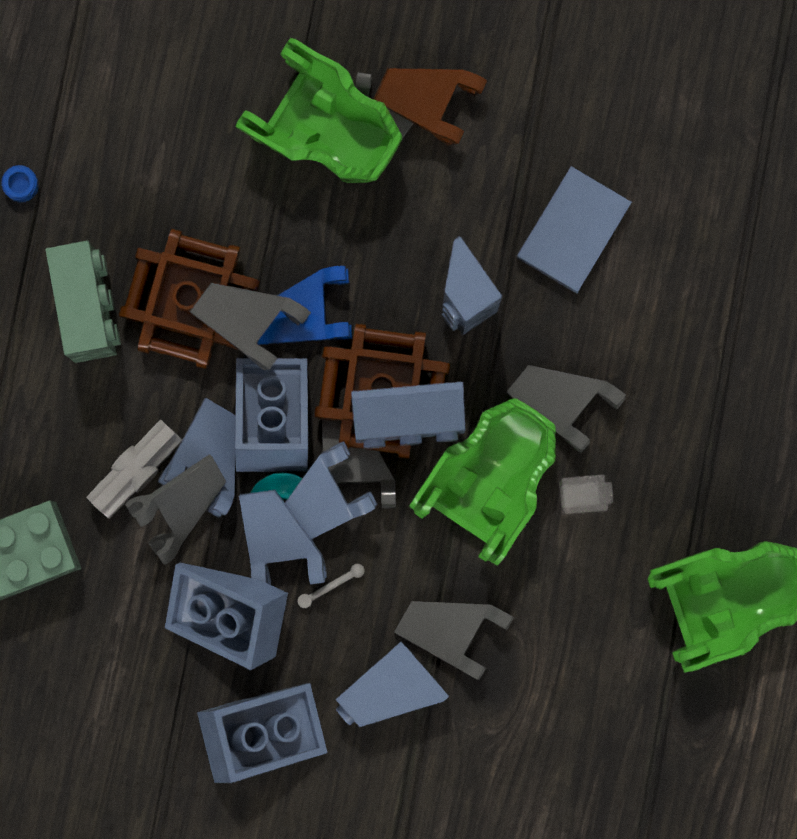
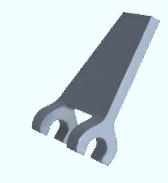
(211, 434)
(319, 501)
(277, 536)

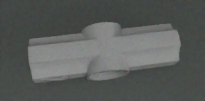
(134, 469)

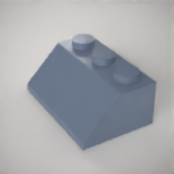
(468, 291)
(409, 414)

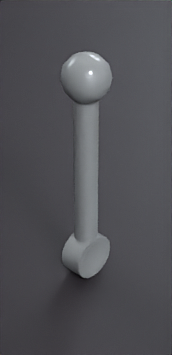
(305, 600)

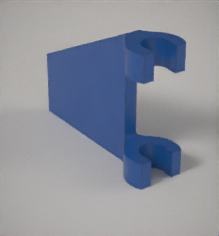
(311, 296)

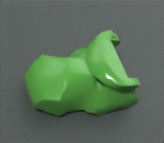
(327, 120)
(492, 476)
(729, 599)

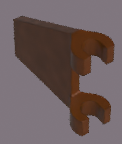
(424, 95)

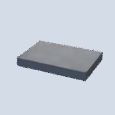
(573, 229)

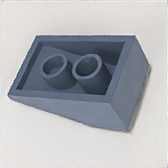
(271, 416)
(226, 613)
(261, 733)

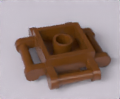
(176, 290)
(374, 371)

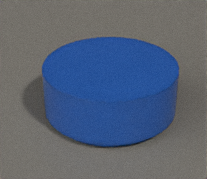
(20, 183)

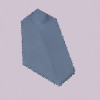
(390, 689)

